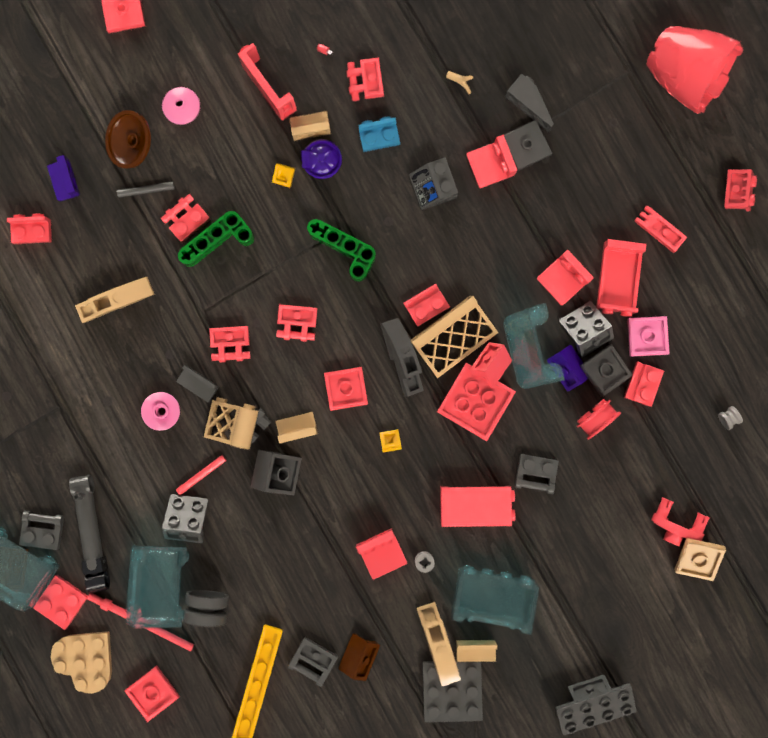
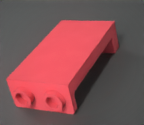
(284, 106)
(620, 277)
(476, 506)

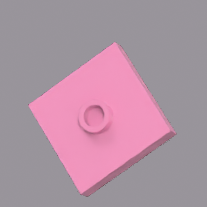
(648, 336)

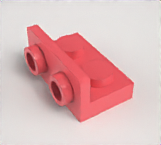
(739, 189)
(30, 229)

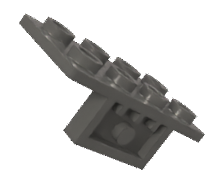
(594, 704)

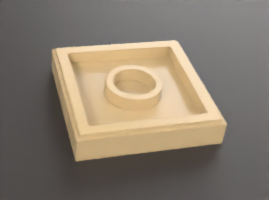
(700, 559)

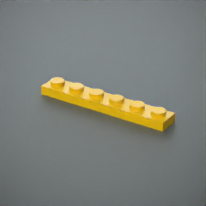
(257, 682)

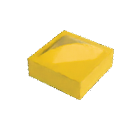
(283, 175)
(390, 440)

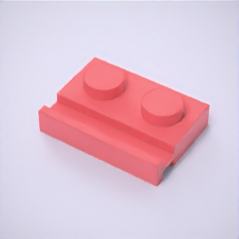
(426, 305)
(643, 384)

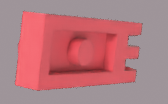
(661, 229)

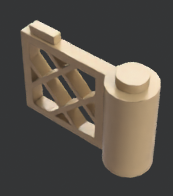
(241, 426)

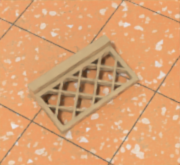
(447, 321)

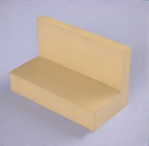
(310, 126)
(296, 427)
(476, 650)

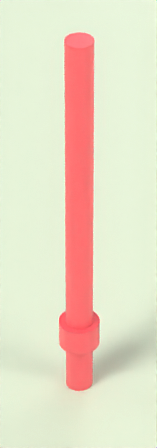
(107, 604)

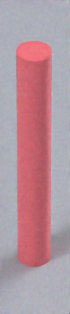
(201, 474)

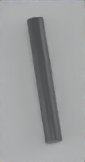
(145, 189)

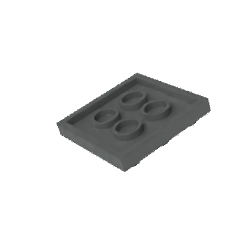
(455, 701)

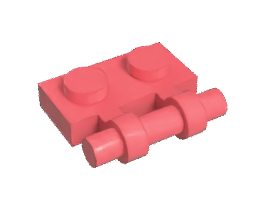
(371, 77)
(189, 222)
(296, 316)
(229, 337)

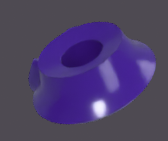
(321, 159)

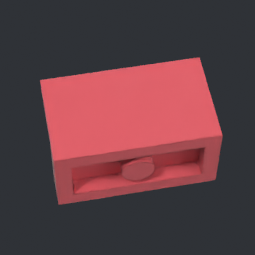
(492, 363)

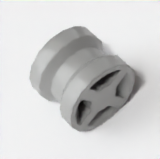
(730, 418)
(424, 557)

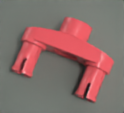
(676, 532)

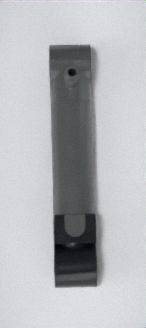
(94, 562)

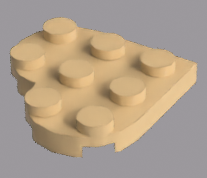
(85, 659)

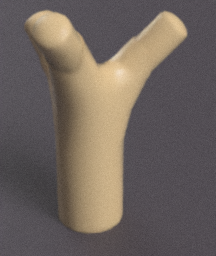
(460, 79)

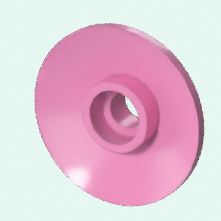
(181, 114)
(151, 408)

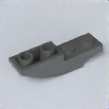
(404, 356)

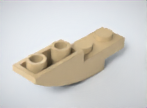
(114, 299)
(438, 644)

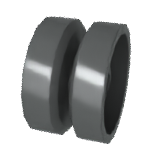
(206, 608)

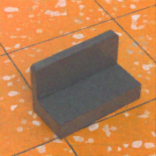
(197, 383)

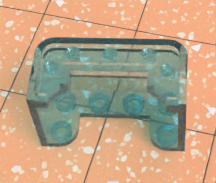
(495, 598)

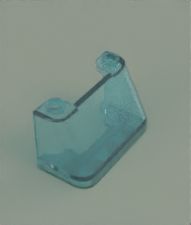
(526, 348)
(23, 574)
(155, 586)

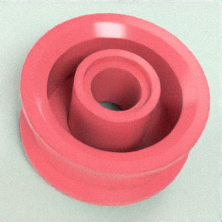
(599, 419)

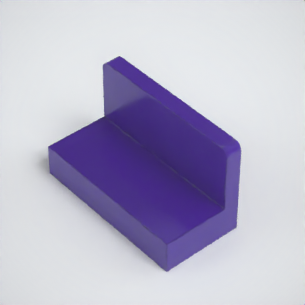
(63, 179)
(569, 363)

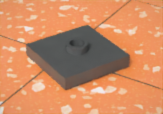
(527, 145)
(606, 370)

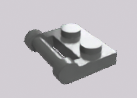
(537, 467)
(40, 536)
(315, 656)

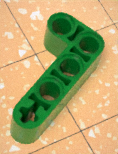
(214, 242)
(339, 246)

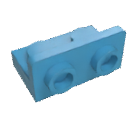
(378, 134)

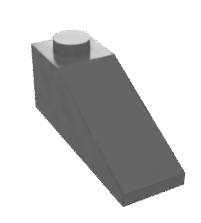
(528, 99)

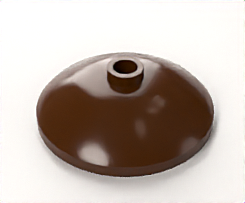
(128, 139)

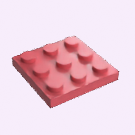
(475, 404)

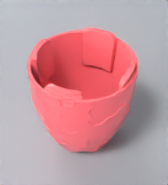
(693, 64)

